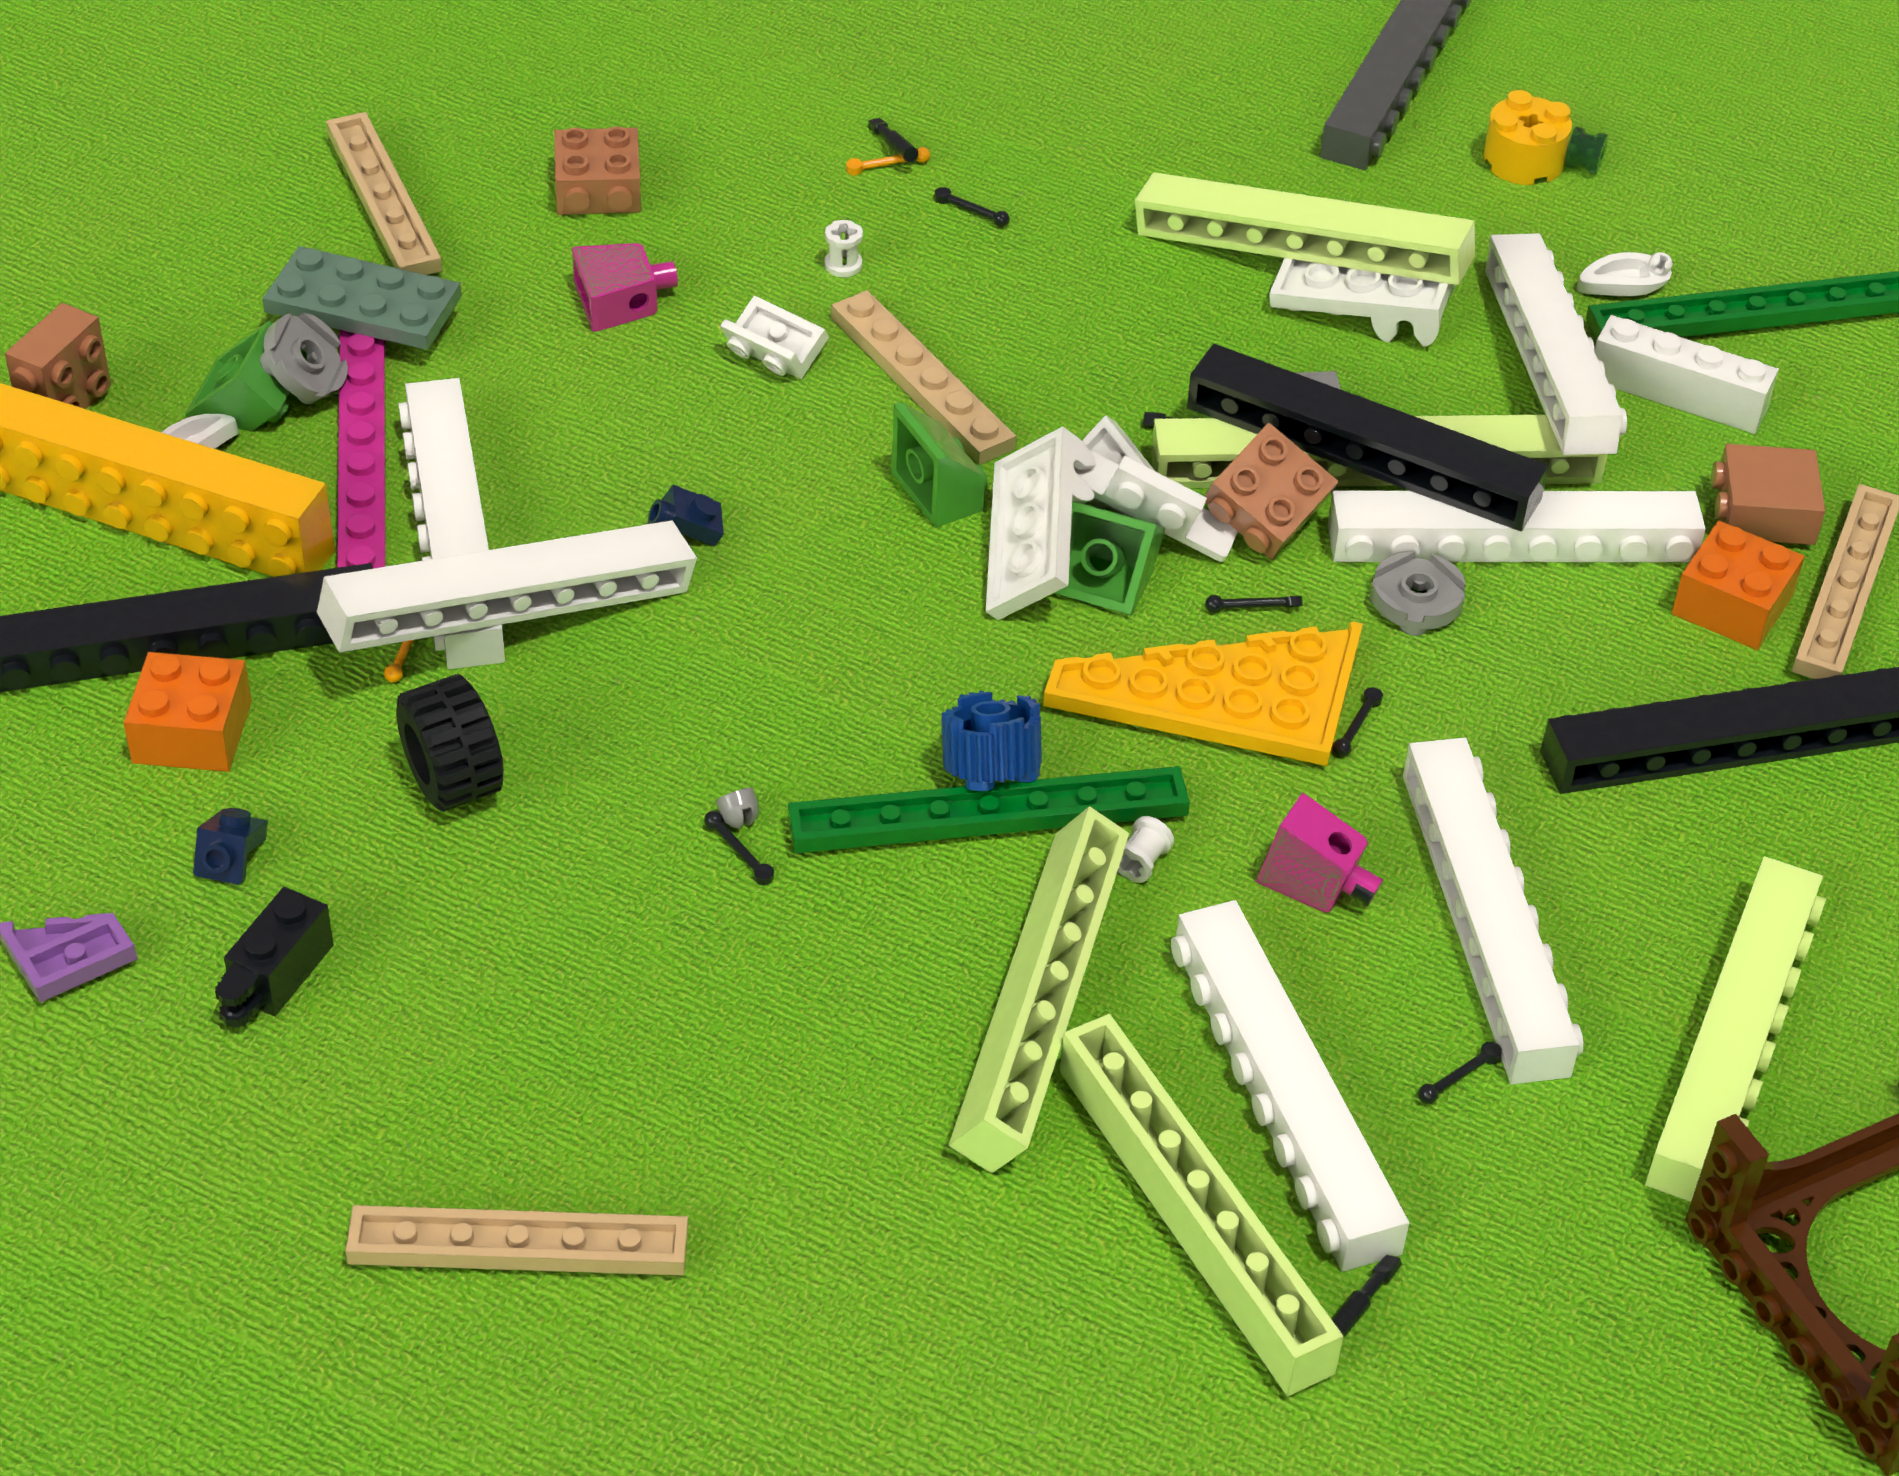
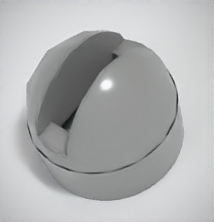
(739, 808)

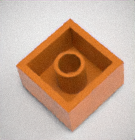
(1737, 585)
(188, 711)

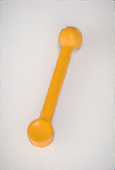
(856, 166)
(394, 672)

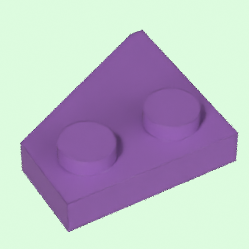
(67, 951)

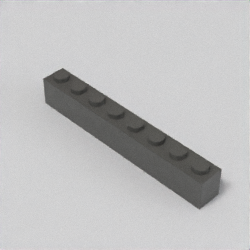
(1387, 80)

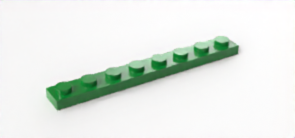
(1757, 306)
(968, 813)

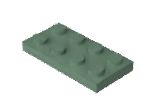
(363, 297)

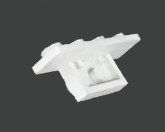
(1159, 501)

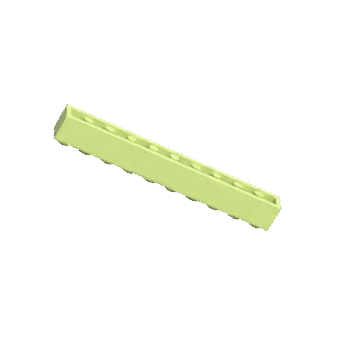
(1202, 448)

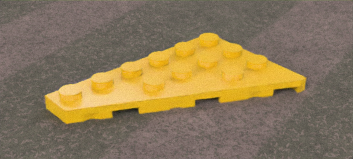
(1261, 695)

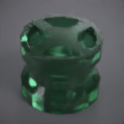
(1586, 149)

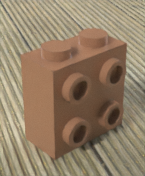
(597, 171)
(62, 358)
(1269, 491)
(1770, 492)

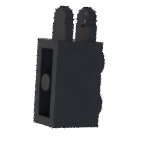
(273, 957)

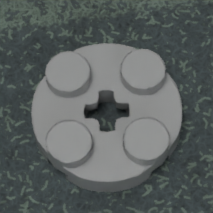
(283, 359)
(1414, 610)

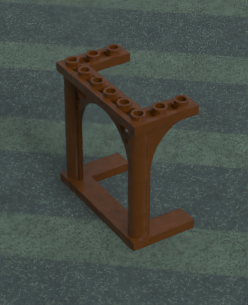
(1743, 1198)

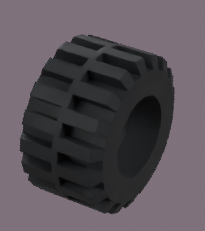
(450, 742)

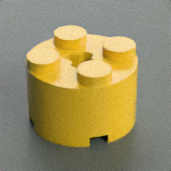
(1527, 138)

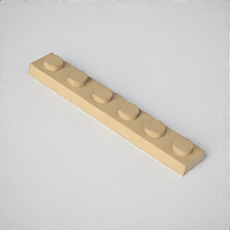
(383, 194)
(923, 377)
(1847, 584)
(517, 1240)

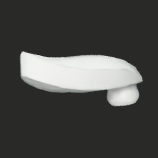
(1626, 274)
(205, 429)

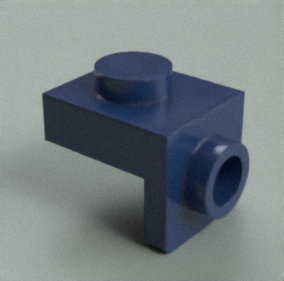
(692, 514)
(225, 845)

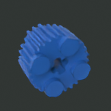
(992, 740)

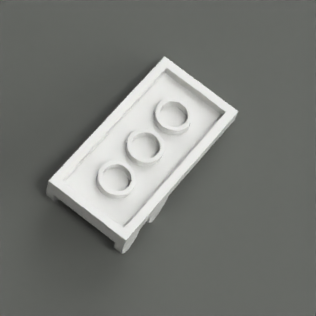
(1363, 293)
(1034, 520)

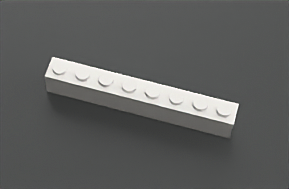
(1554, 345)
(447, 499)
(1561, 529)
(504, 585)
(1491, 912)
(1289, 1087)

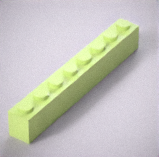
(1306, 228)
(1039, 992)
(1739, 1020)
(1201, 1206)

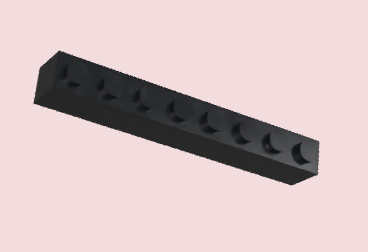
(1369, 437)
(200, 621)
(1722, 730)

